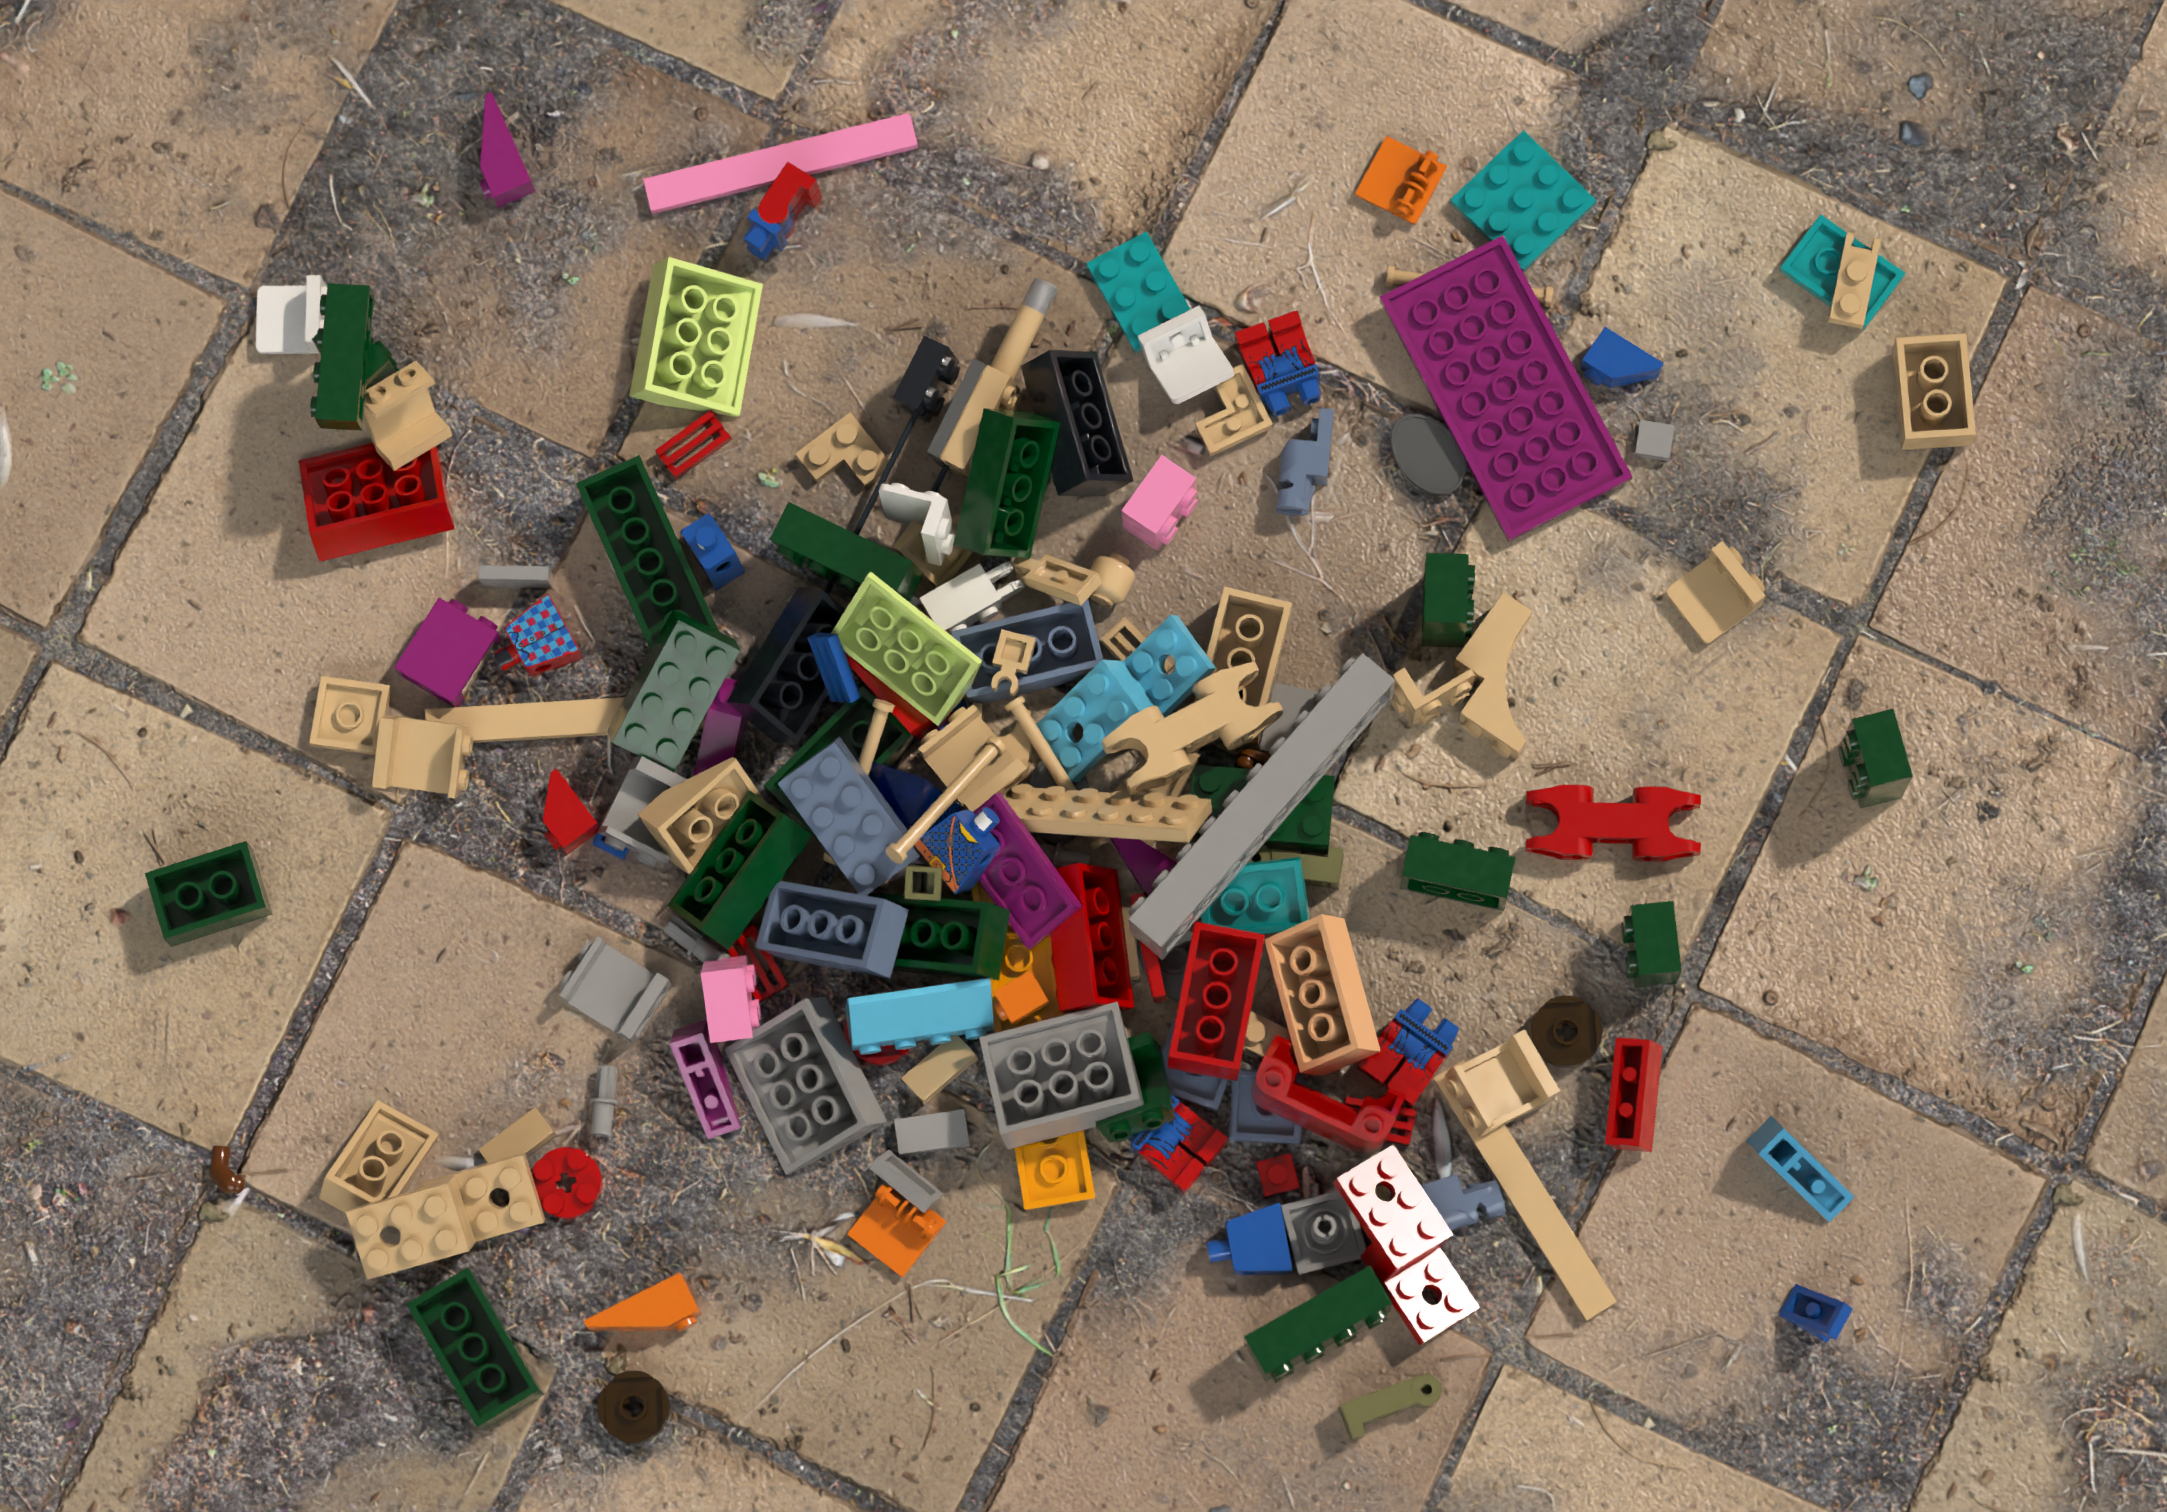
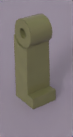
(1316, 869)
(923, 882)
(1417, 1391)

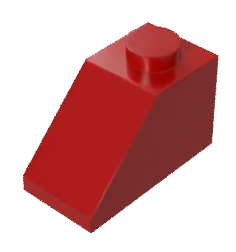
(566, 816)

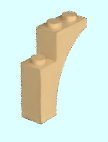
(1488, 656)

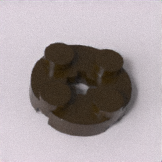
(1580, 1017)
(619, 1392)

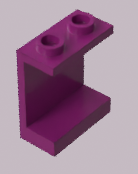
(447, 651)

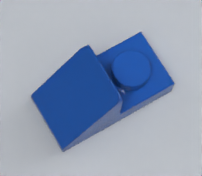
(1815, 1313)

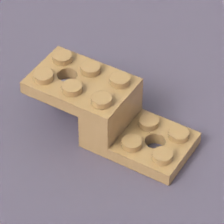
(445, 1216)

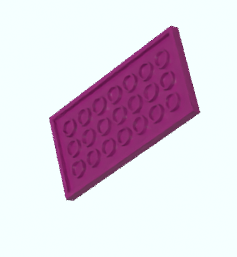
(1505, 388)

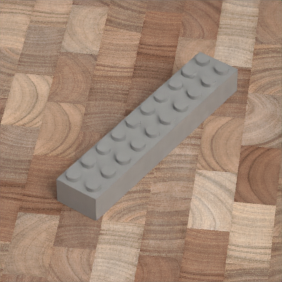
(1261, 806)

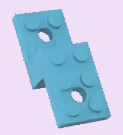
(1122, 689)

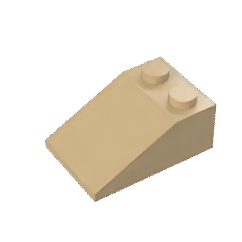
(695, 811)
(378, 1159)

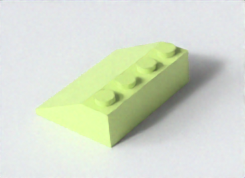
(696, 338)
(906, 649)

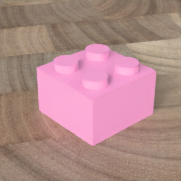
(1160, 503)
(728, 998)

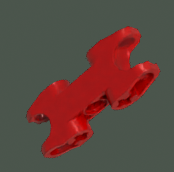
(1635, 823)

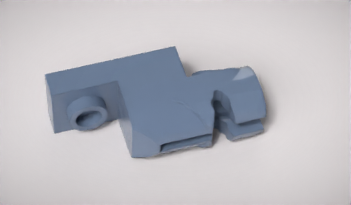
(1304, 465)
(1460, 1206)

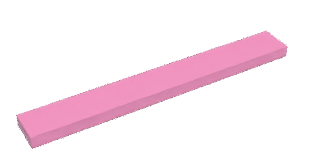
(763, 166)

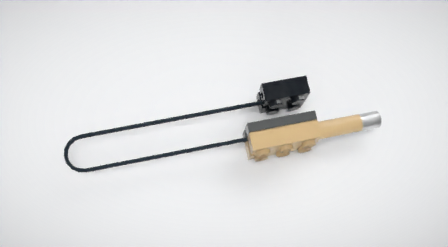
(982, 387)

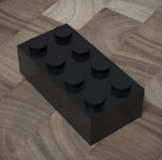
(1088, 447)
(783, 681)

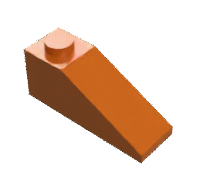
(654, 1309)

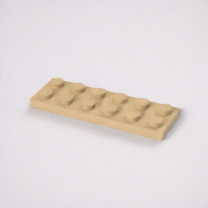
(1109, 814)

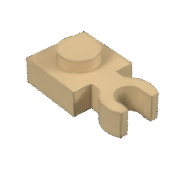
(1012, 656)

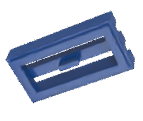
(834, 667)

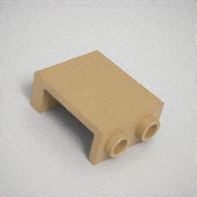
(404, 416)
(957, 746)
(422, 755)

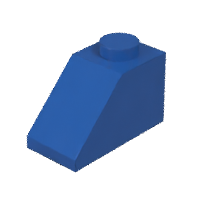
(1618, 362)

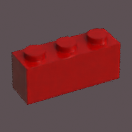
(1633, 1094)

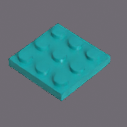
(1523, 199)

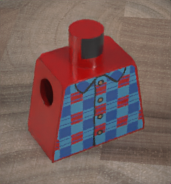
(538, 640)

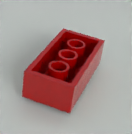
(1091, 944)
(1216, 1001)

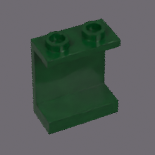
(1154, 1089)

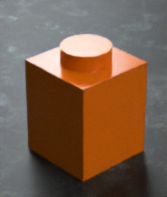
(1020, 999)

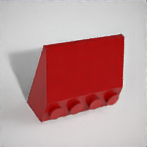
(364, 504)

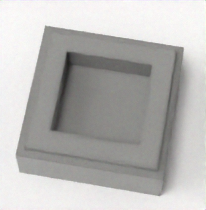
(1654, 440)

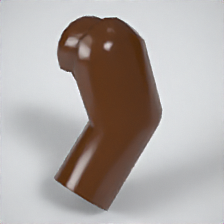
(1250, 758)
(222, 1174)

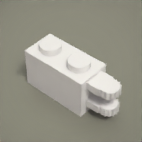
(969, 598)

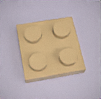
(349, 714)

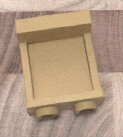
(1501, 1084)

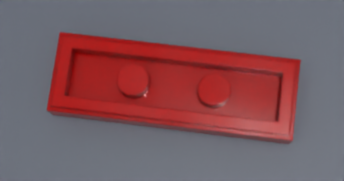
(1152, 966)

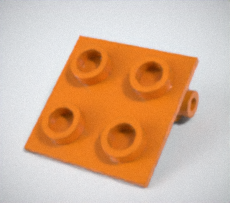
(1401, 179)
(895, 1229)

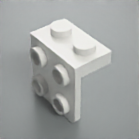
(289, 317)
(1185, 356)
(927, 508)

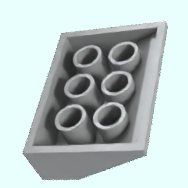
(1060, 1074)
(805, 1084)

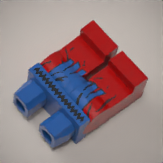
(779, 210)
(1280, 375)
(1415, 1043)
(1162, 1148)

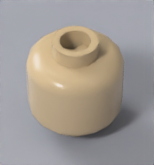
(1115, 579)

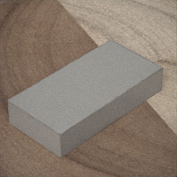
(515, 576)
(932, 1132)
(906, 1181)

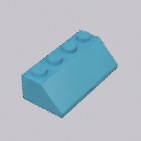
(919, 1015)

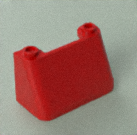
(1354, 1129)

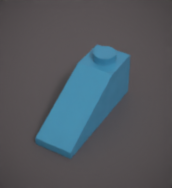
(1800, 1168)

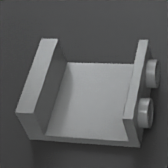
(622, 825)
(614, 990)

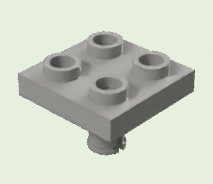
(1322, 1233)

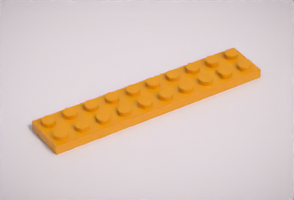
(1059, 1167)

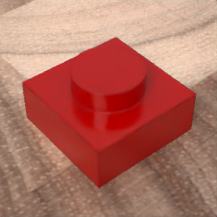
(1277, 1175)

